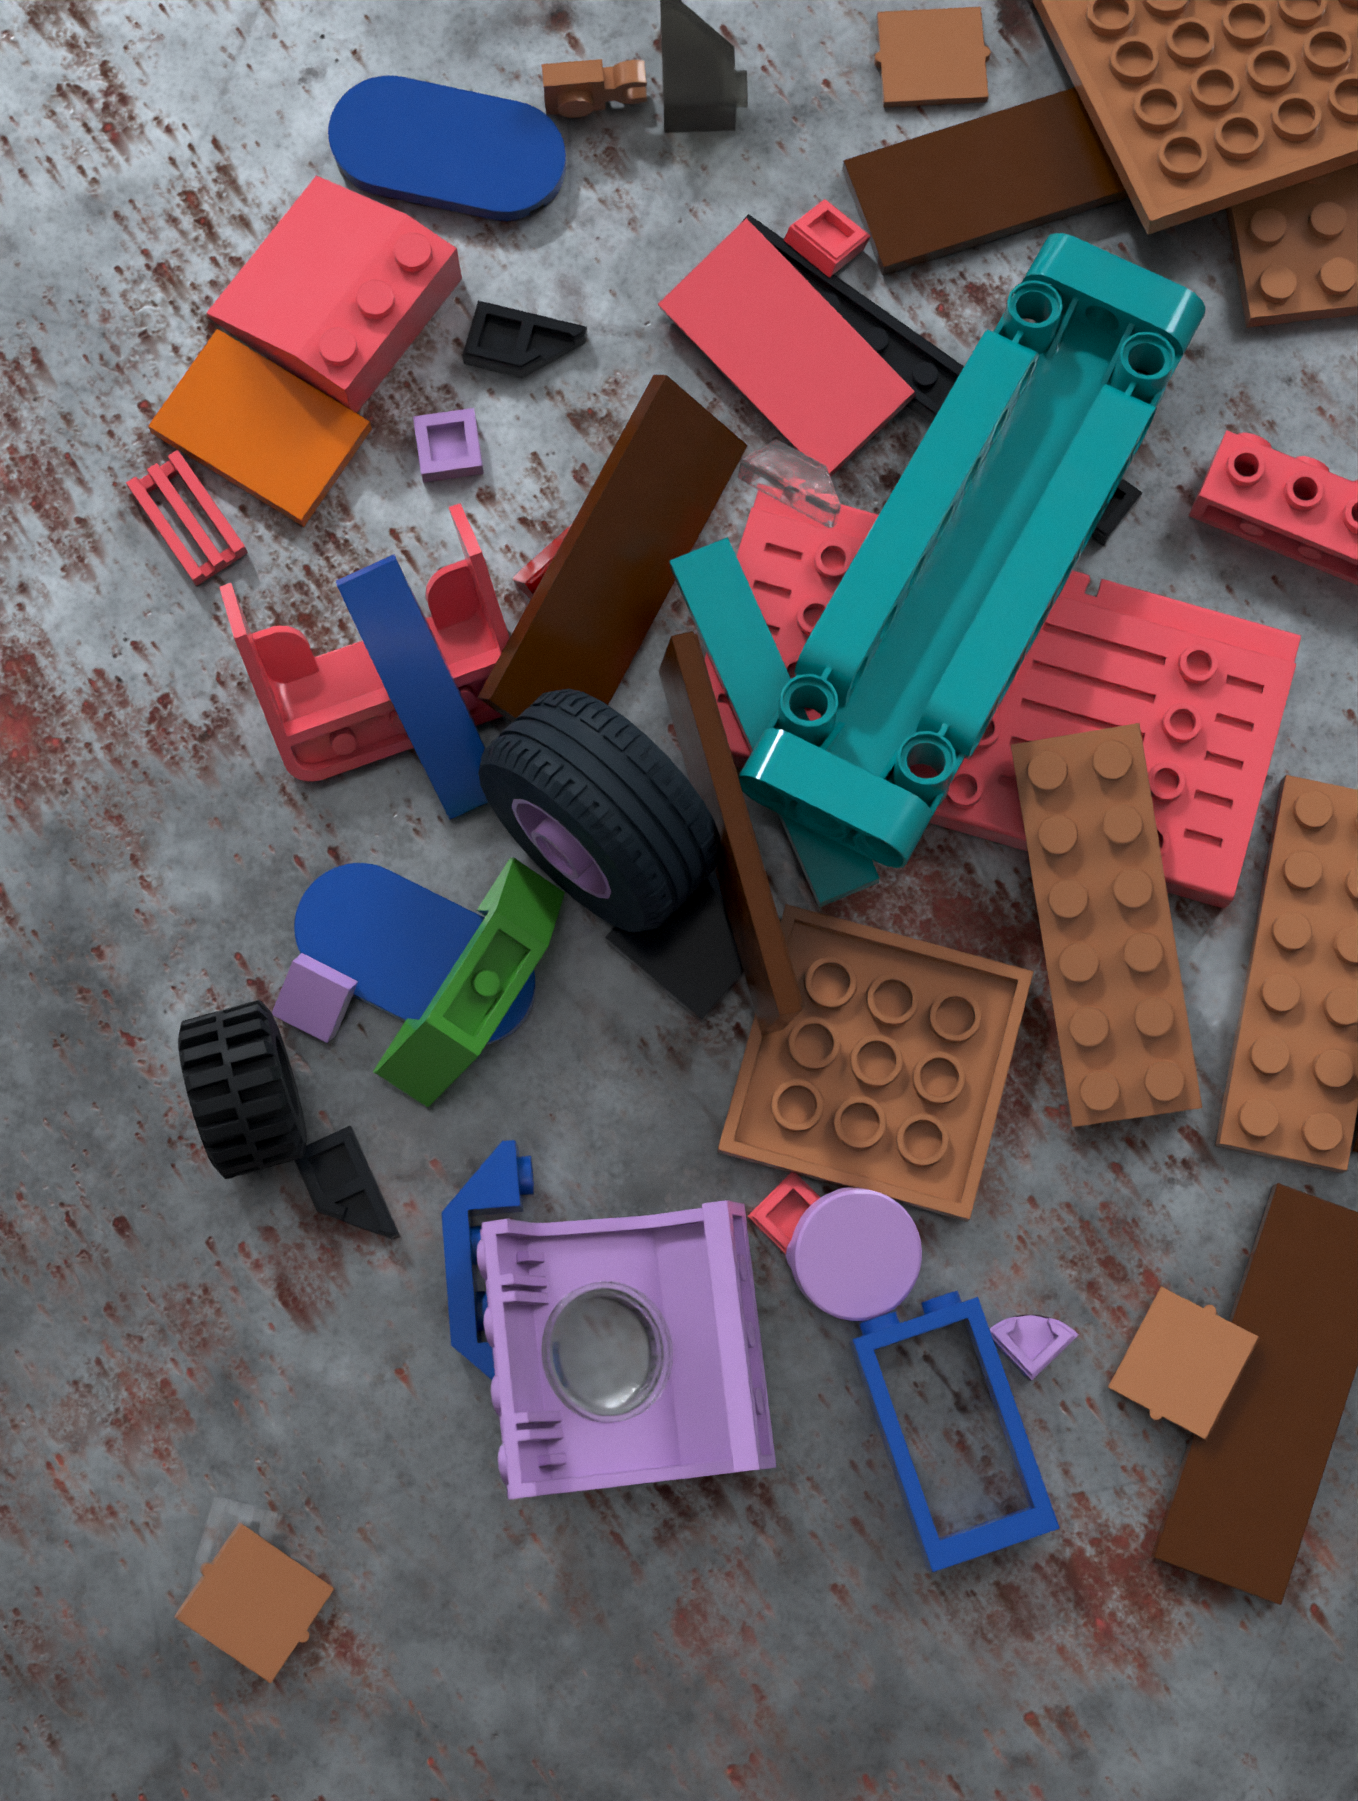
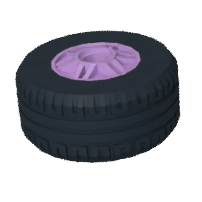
(600, 809)

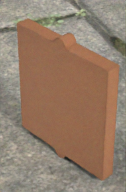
(932, 57)
(1183, 1363)
(254, 1602)

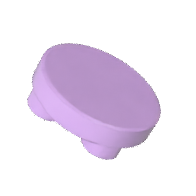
(855, 1254)

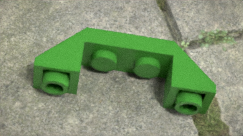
(478, 989)

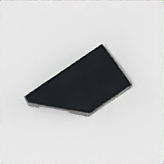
(518, 340)
(344, 1183)

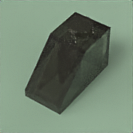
(697, 73)

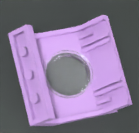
(625, 1350)

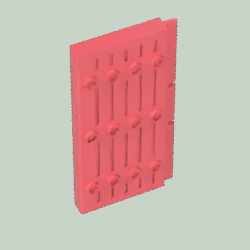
(1190, 675)

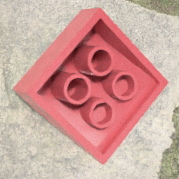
(339, 290)

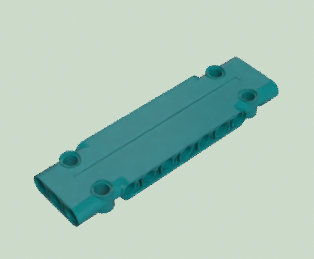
(972, 550)

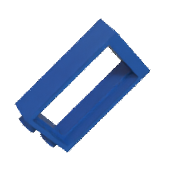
(989, 1535)

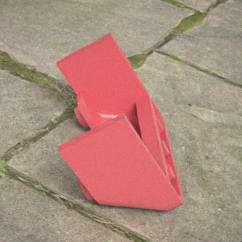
(333, 707)

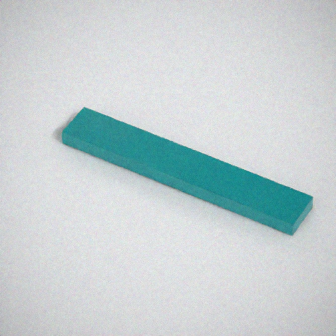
(753, 682)

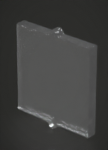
(1219, 965)

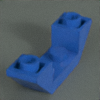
(491, 1190)

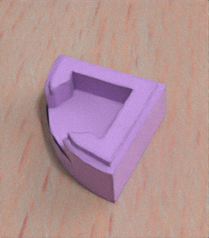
(1031, 1341)

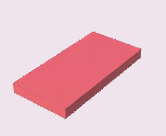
(786, 348)

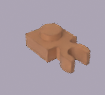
(585, 86)

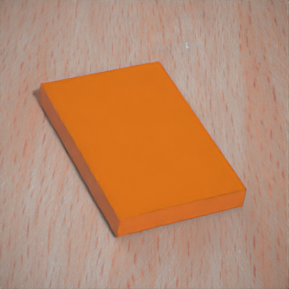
(260, 427)

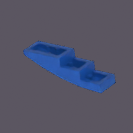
(417, 681)

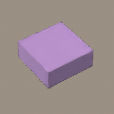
(448, 445)
(314, 997)

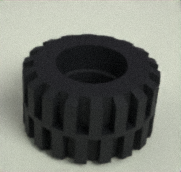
(242, 1089)

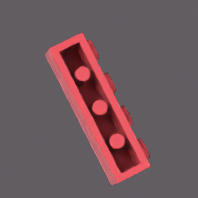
(1282, 504)

